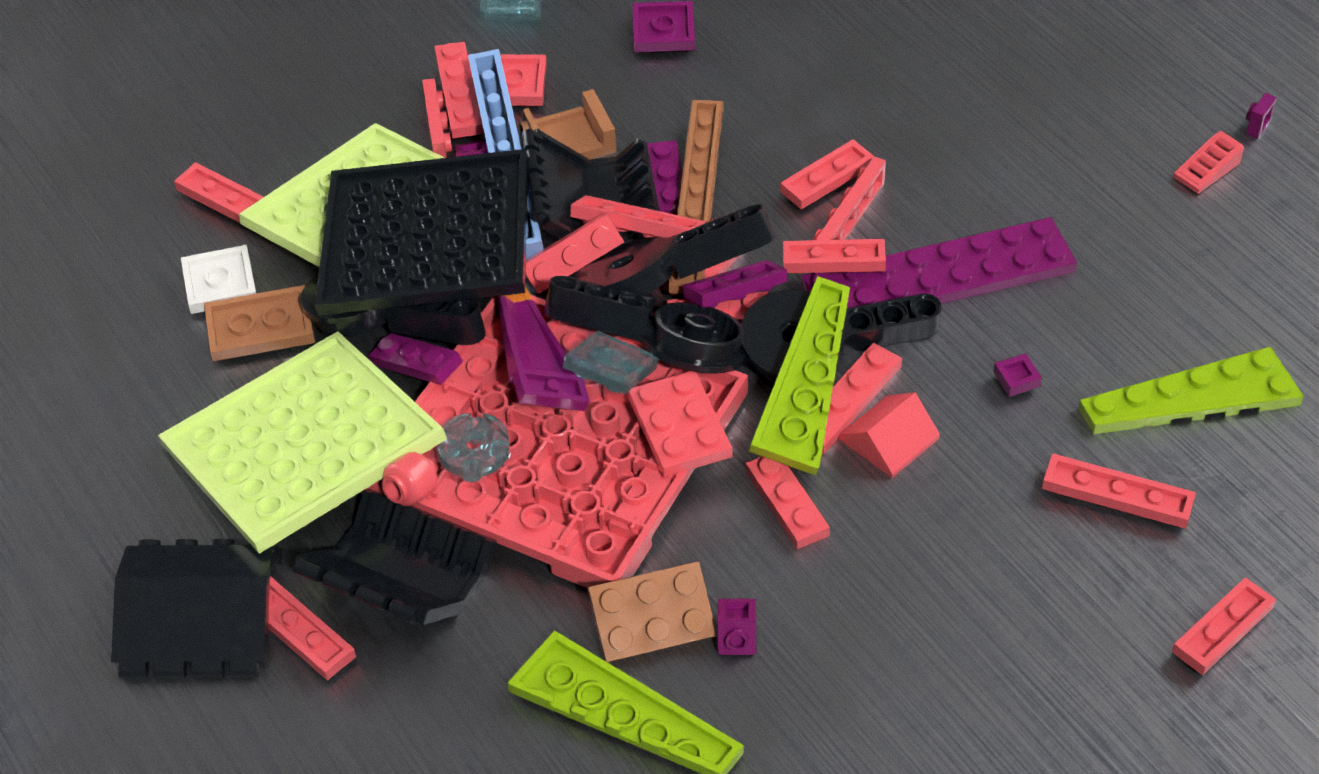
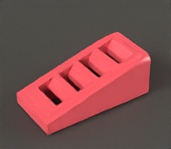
(1220, 146)

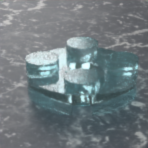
(477, 462)

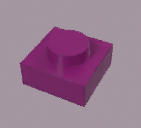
(1260, 115)
(1017, 374)

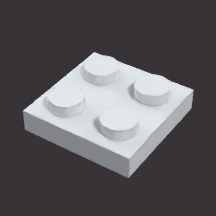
(217, 276)

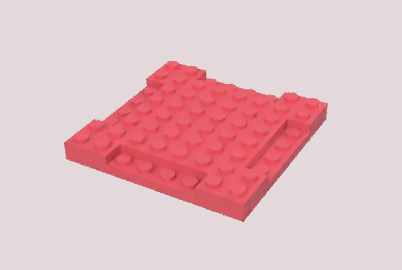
(577, 481)

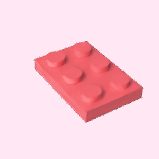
(525, 78)
(680, 423)

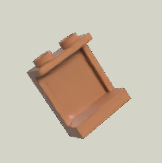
(581, 129)

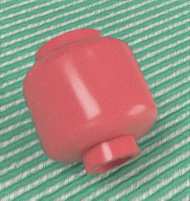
(409, 479)

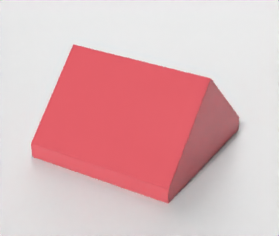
(892, 433)

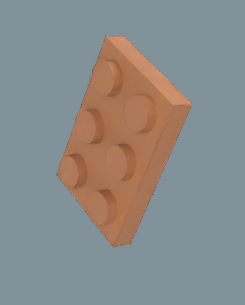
(257, 323)
(652, 611)

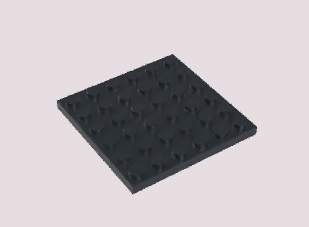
(424, 232)

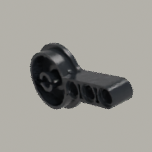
(648, 262)
(775, 318)
(447, 321)
(677, 333)

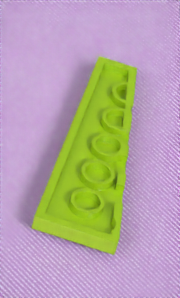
(1217, 387)
(801, 397)
(605, 698)

